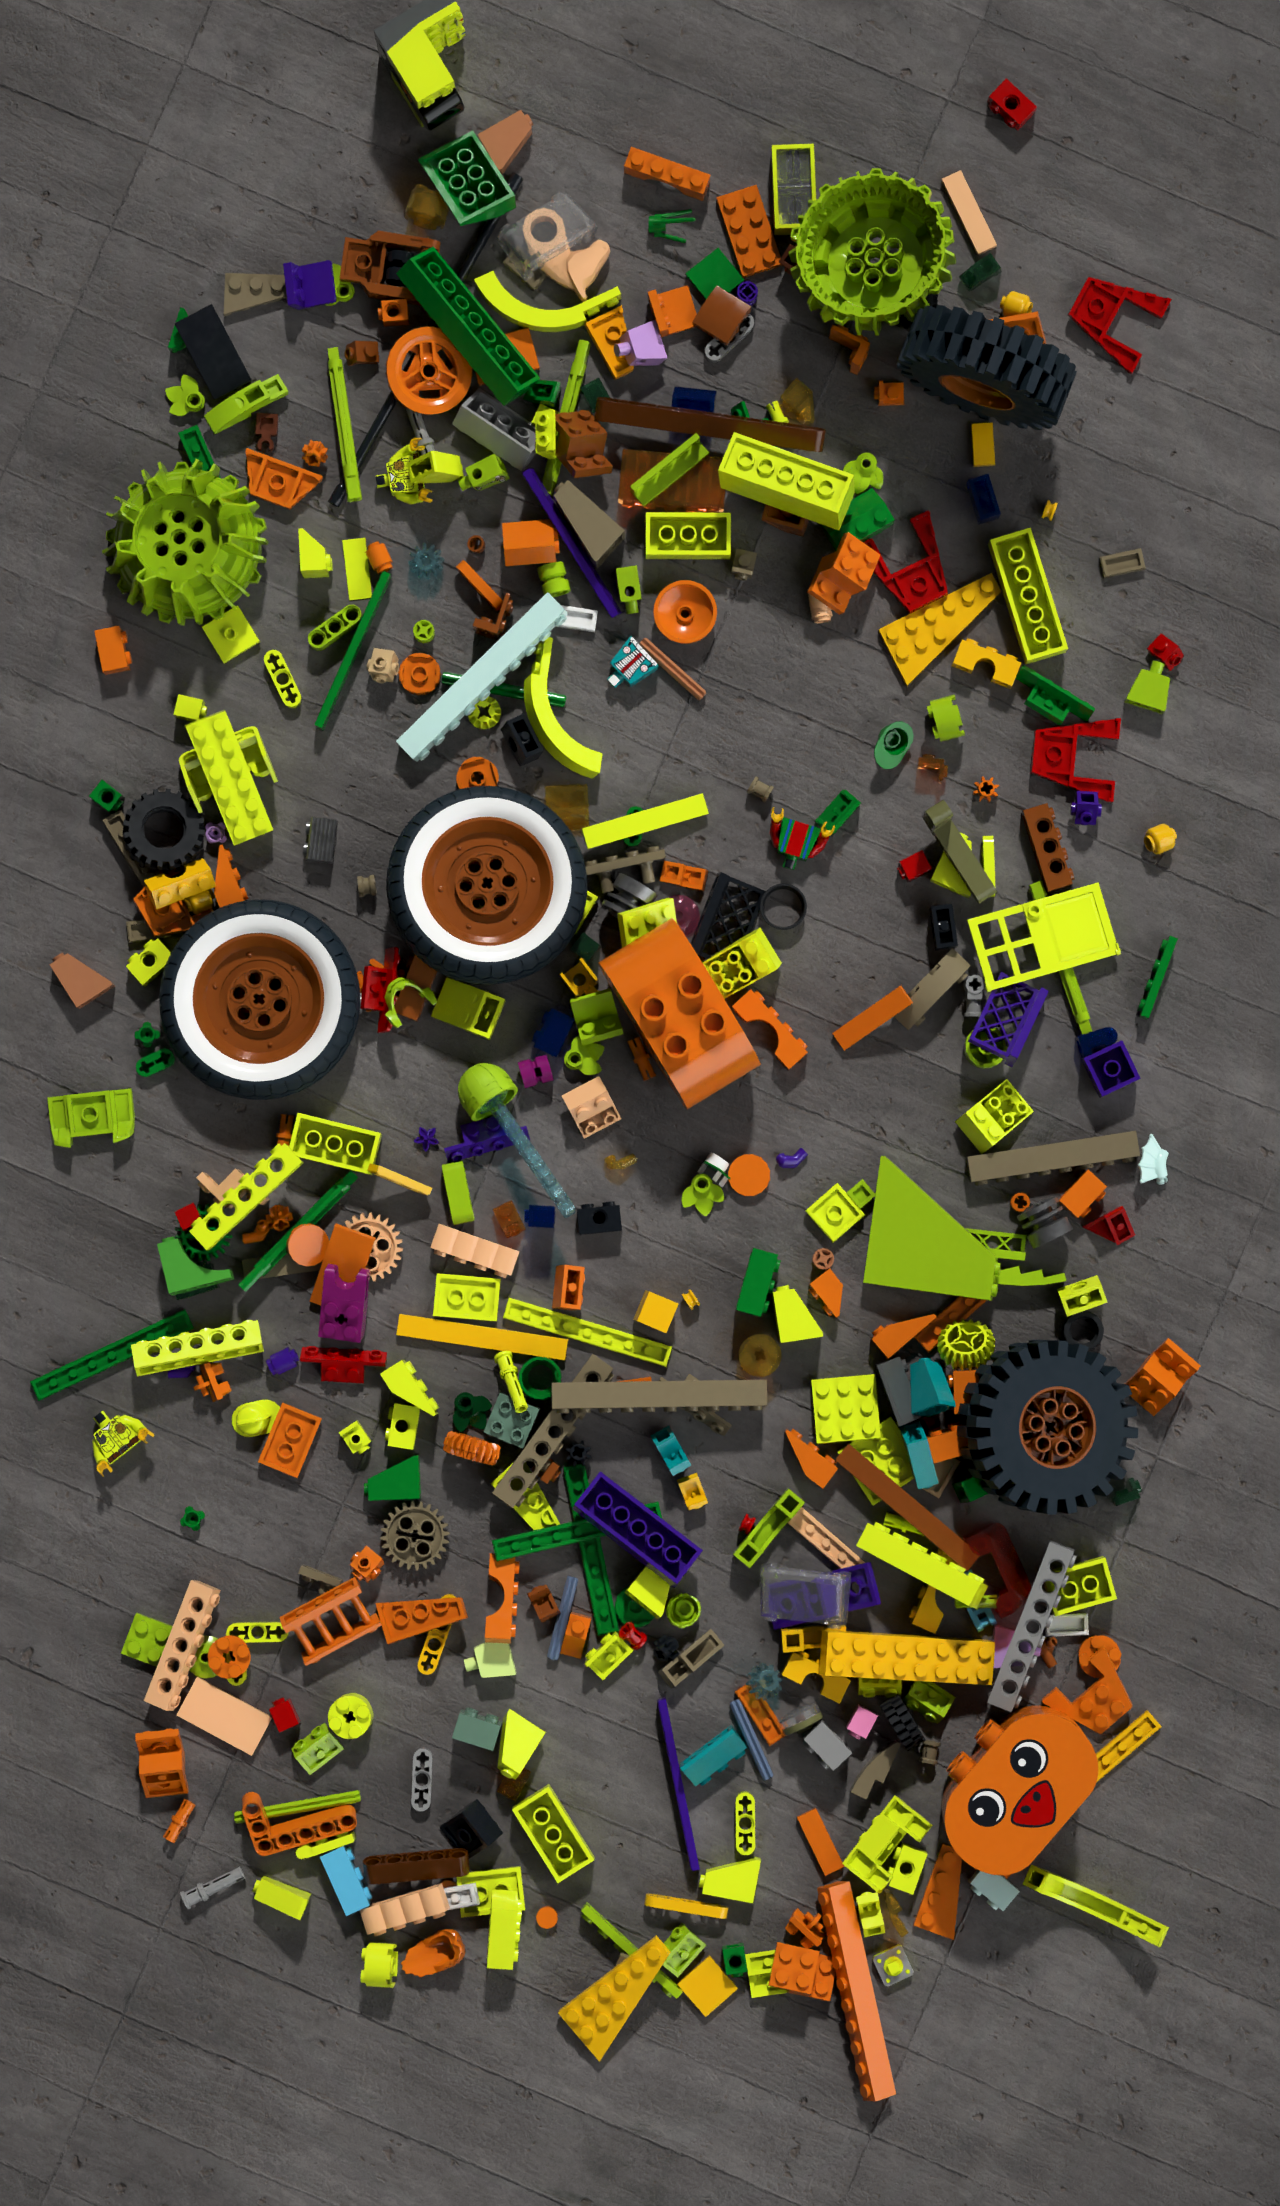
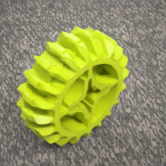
(966, 1344)

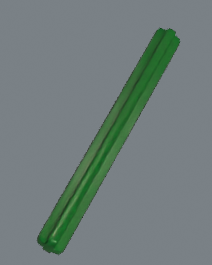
(507, 690)

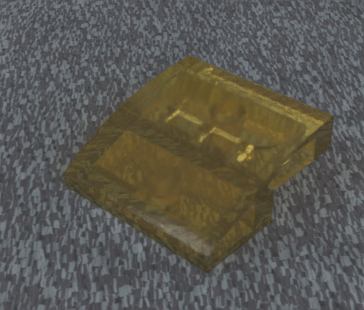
(570, 804)
(894, 1908)

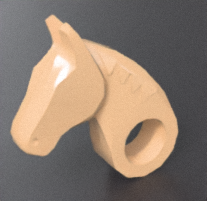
(578, 268)

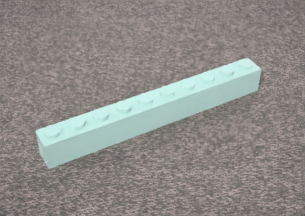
(482, 677)

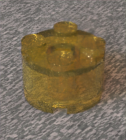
(426, 208)
(756, 1343)

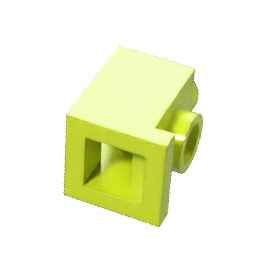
(356, 1429)

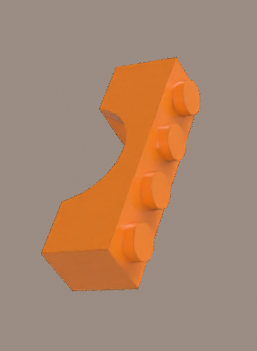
(649, 166)
(752, 1008)
(499, 1625)

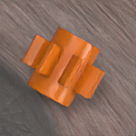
(314, 453)
(989, 784)
(279, 1217)

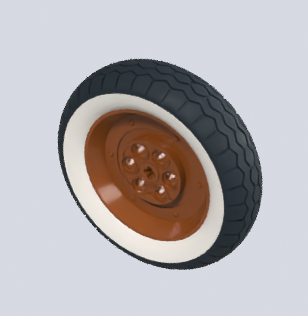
(494, 941)
(299, 1041)

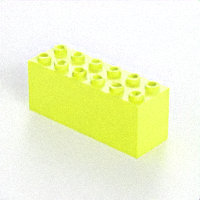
(786, 481)

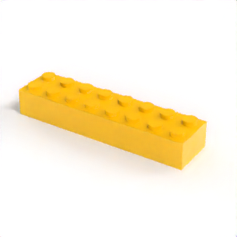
(907, 1657)

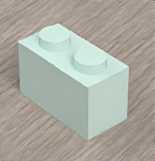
(995, 1887)

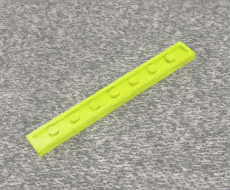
(587, 1332)

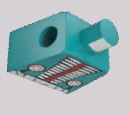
(631, 664)

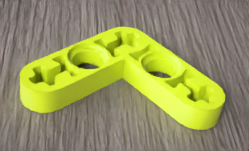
(241, 1627)

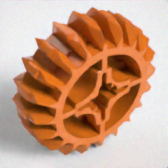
(471, 1448)

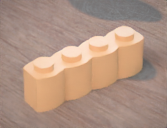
(474, 1249)
(405, 1909)

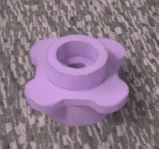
(210, 832)

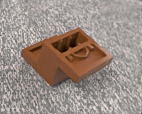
(581, 444)

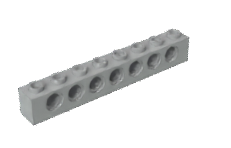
(999, 1696)

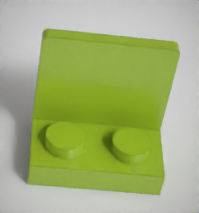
(596, 1016)

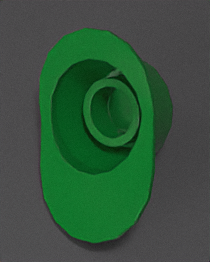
(893, 744)

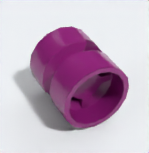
(528, 1073)

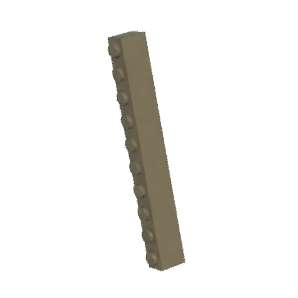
(659, 1394)

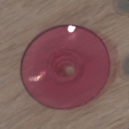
(690, 913)

